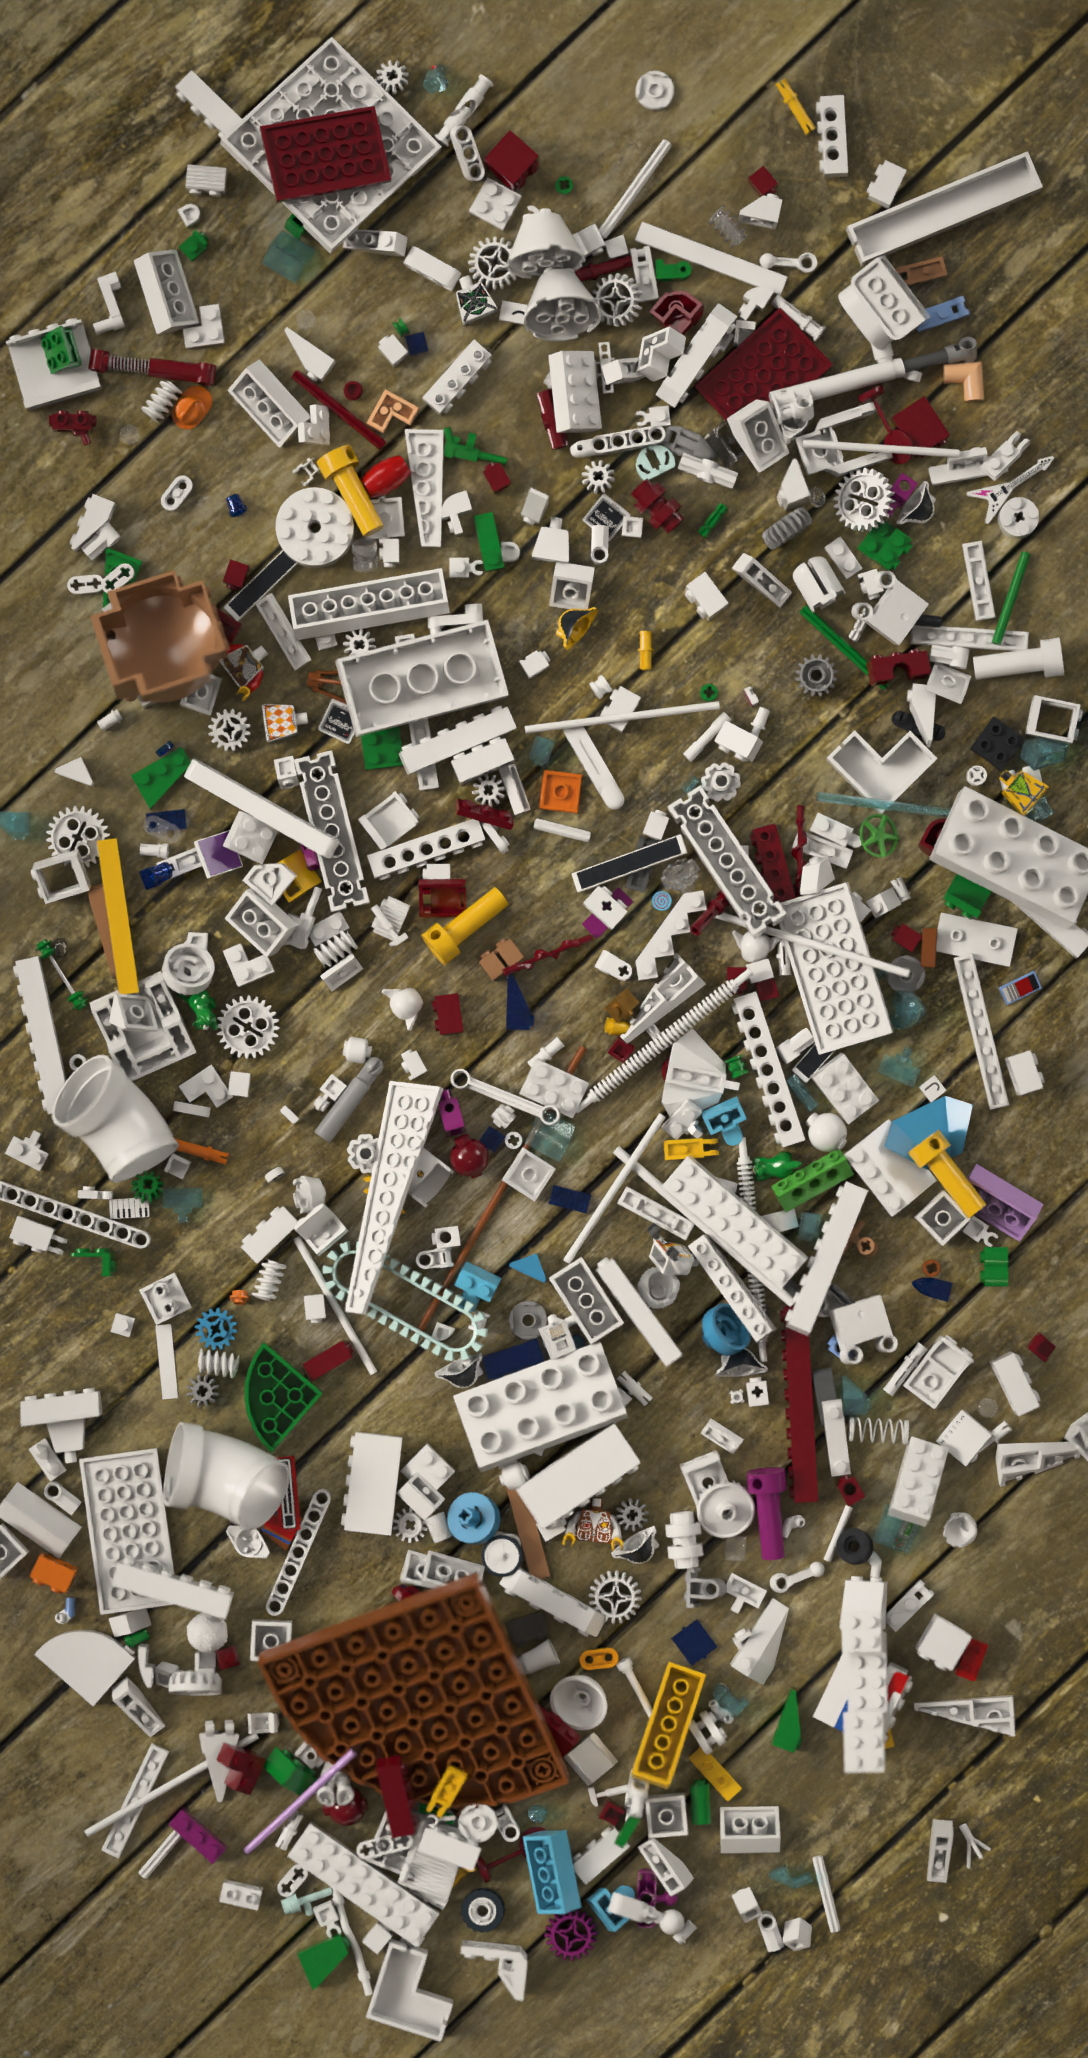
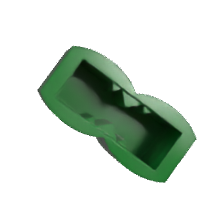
(994, 1266)

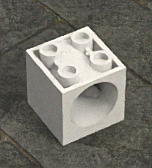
(942, 1642)

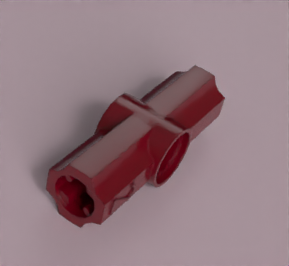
(546, 404)

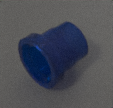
(235, 505)

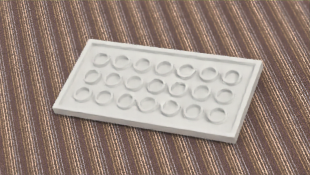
(837, 993)
(125, 1521)

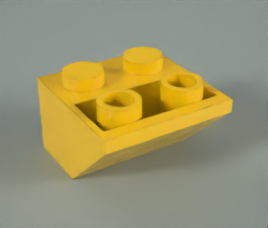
(305, 878)

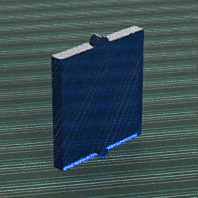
(694, 1642)

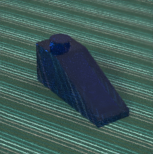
(518, 1012)

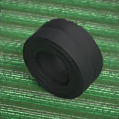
(844, 1542)

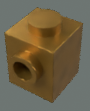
(622, 1006)

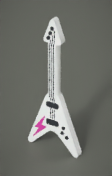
(998, 494)

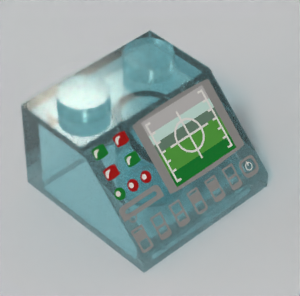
(894, 1532)

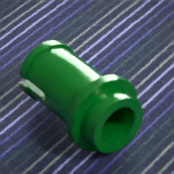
(136, 1638)

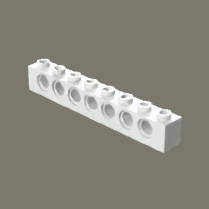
(751, 1001)

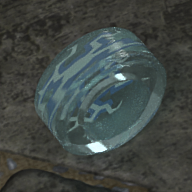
(690, 784)

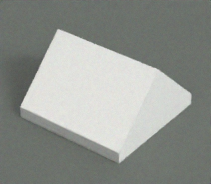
(203, 698)
(133, 1013)

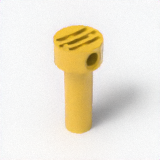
(340, 467)
(444, 940)
(933, 1153)

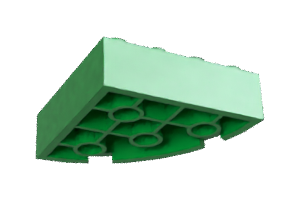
(276, 1396)

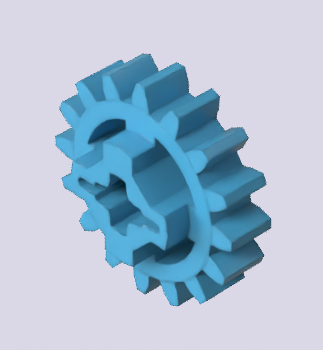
(208, 1324)

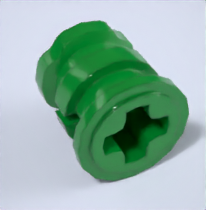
(736, 1066)

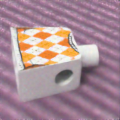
(281, 721)

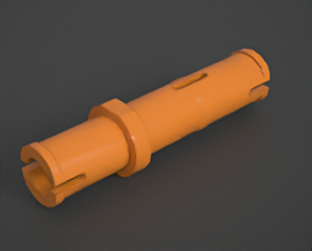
(207, 1153)

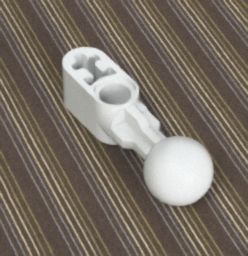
(670, 1921)

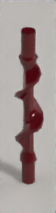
(797, 852)
(542, 954)

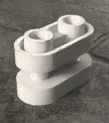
(718, 1735)

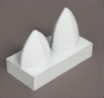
(47, 1459)

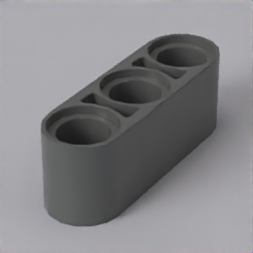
(824, 1388)

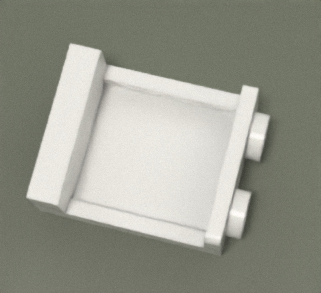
(389, 820)

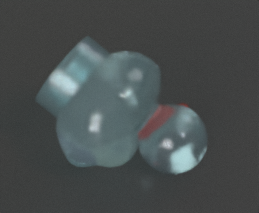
(435, 79)

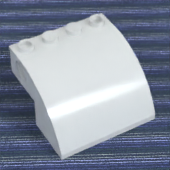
(146, 1051)

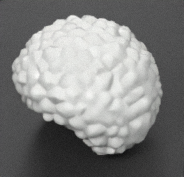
(657, 1288)
(207, 1632)

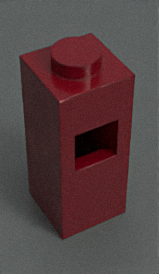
(328, 1359)

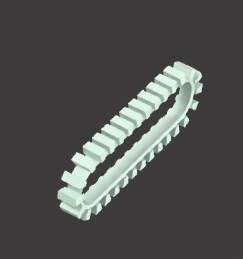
(397, 1321)

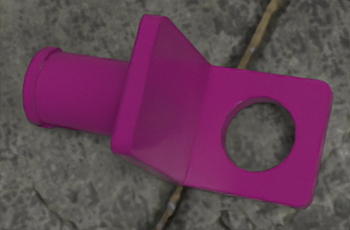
(900, 496)

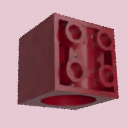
(512, 161)

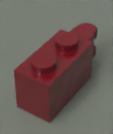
(562, 1733)

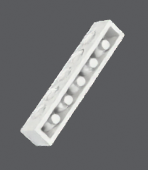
(377, 859)
(732, 1287)

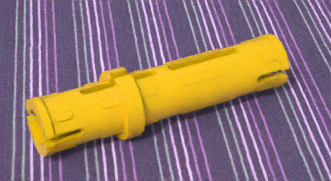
(791, 99)

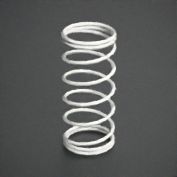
(905, 1430)

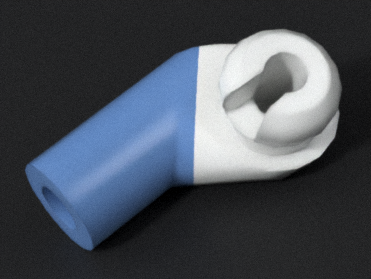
(67, 1613)

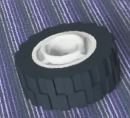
(481, 1922)

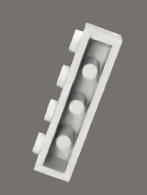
(457, 377)

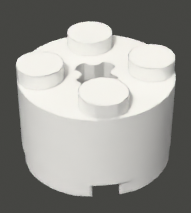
(1029, 515)

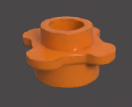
(239, 1297)

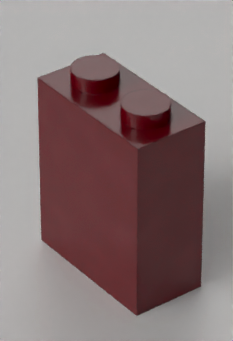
(921, 425)

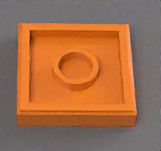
(560, 791)

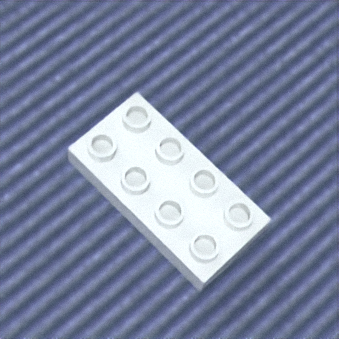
(421, 678)
(1014, 857)
(540, 1406)

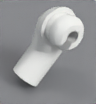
(555, 1320)
(721, 1713)

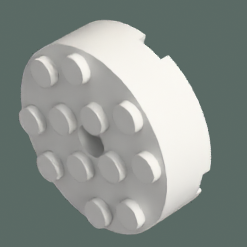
(312, 507)

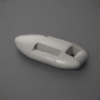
(688, 443)

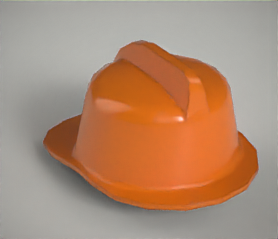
(191, 407)

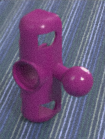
(648, 1886)

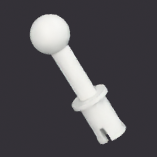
(759, 721)
(999, 1432)

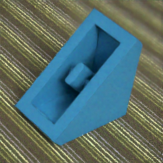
(530, 1266)

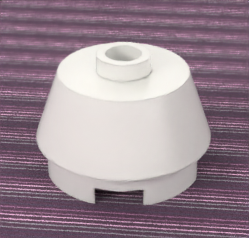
(308, 1193)

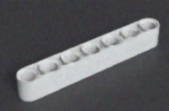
(296, 1561)

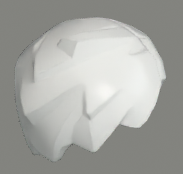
(960, 1530)

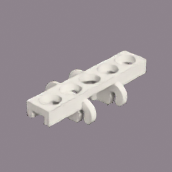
(602, 362)

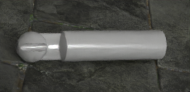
(349, 1099)

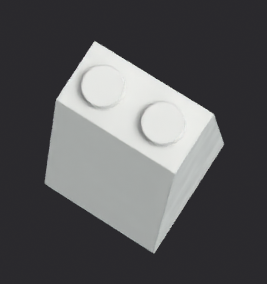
(865, 1596)

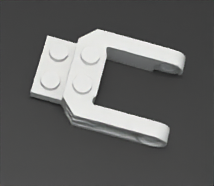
(831, 460)

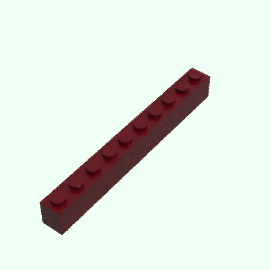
(799, 1413)

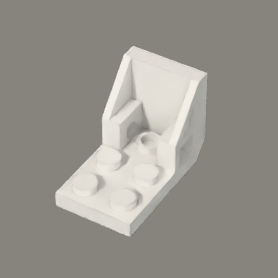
(512, 1973)

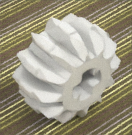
(388, 71)
(597, 470)
(358, 638)
(481, 787)

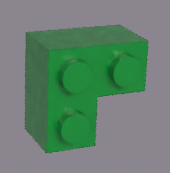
(289, 1771)

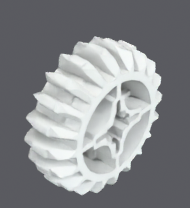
(486, 259)
(617, 292)
(613, 1614)

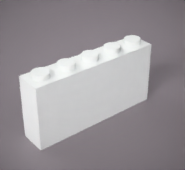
(372, 1483)

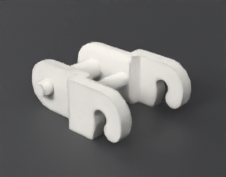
(310, 461)

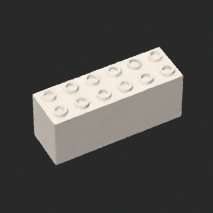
(578, 1476)

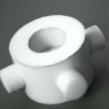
(736, 1396)

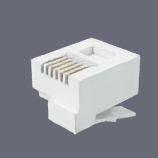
(557, 1339)

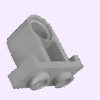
(701, 1587)

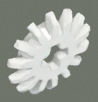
(408, 1532)

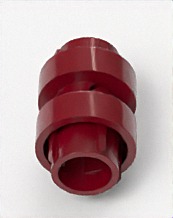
(651, 499)

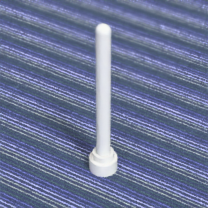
(625, 1666)

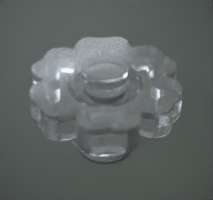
(680, 875)

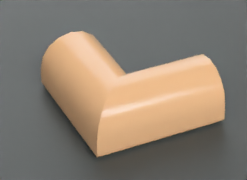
(970, 375)
(389, 406)

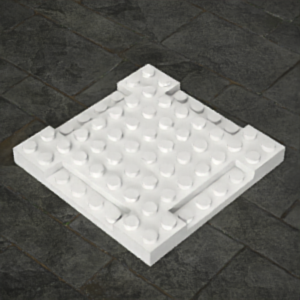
(326, 85)

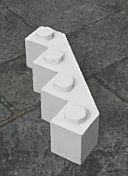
(696, 355)
(674, 924)
(554, 1601)

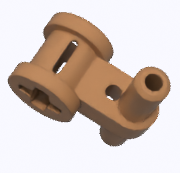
(853, 1238)

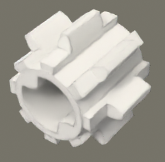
(503, 1116)

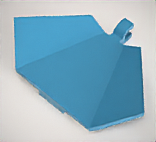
(944, 1114)

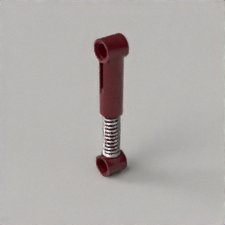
(157, 368)

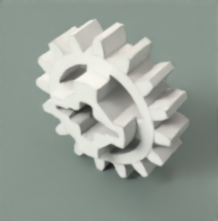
(238, 728)

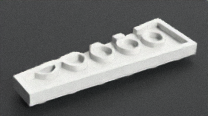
(426, 469)

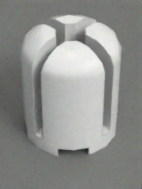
(809, 586)

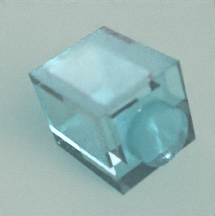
(541, 751)
(809, 1226)

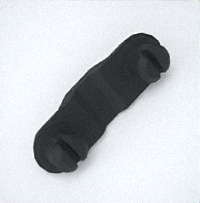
(907, 722)

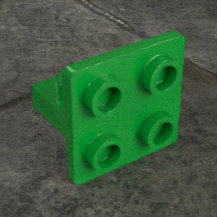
(60, 349)

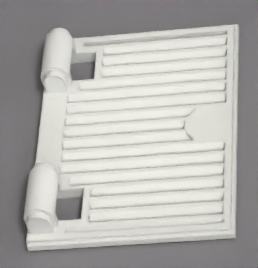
(432, 1873)

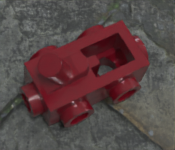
(77, 423)

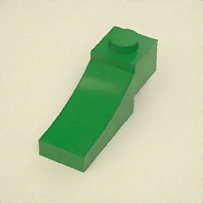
(489, 542)

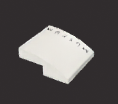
(964, 1437)
(147, 1669)

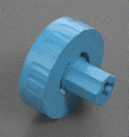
(724, 1337)
(465, 1527)

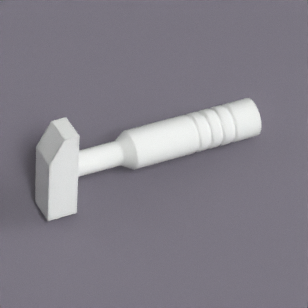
(388, 926)
(609, 1792)

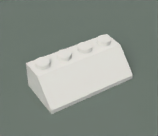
(166, 291)
(268, 403)
(60, 1408)

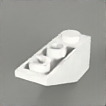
(377, 242)
(97, 514)

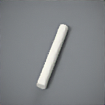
(839, 1529)

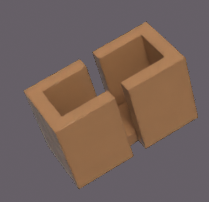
(508, 952)

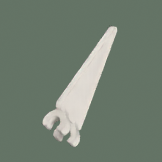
(212, 1745)

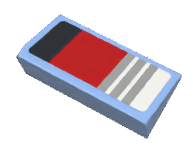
(1020, 987)

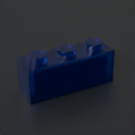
(512, 1359)

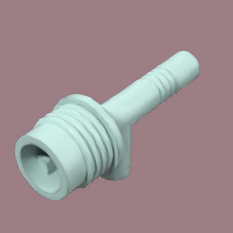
(292, 1904)

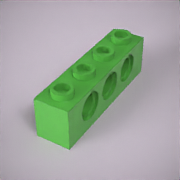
(812, 1180)

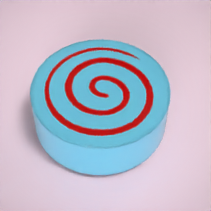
(661, 901)

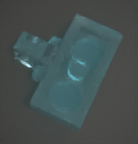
(900, 1067)
(182, 1201)

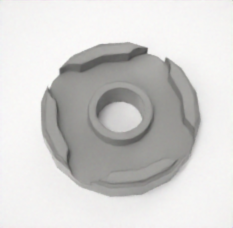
(916, 977)
(527, 1308)

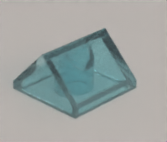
(288, 256)

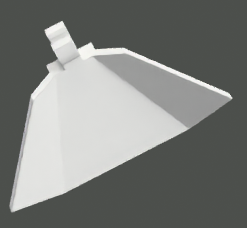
(694, 1074)

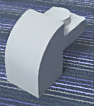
(453, 507)

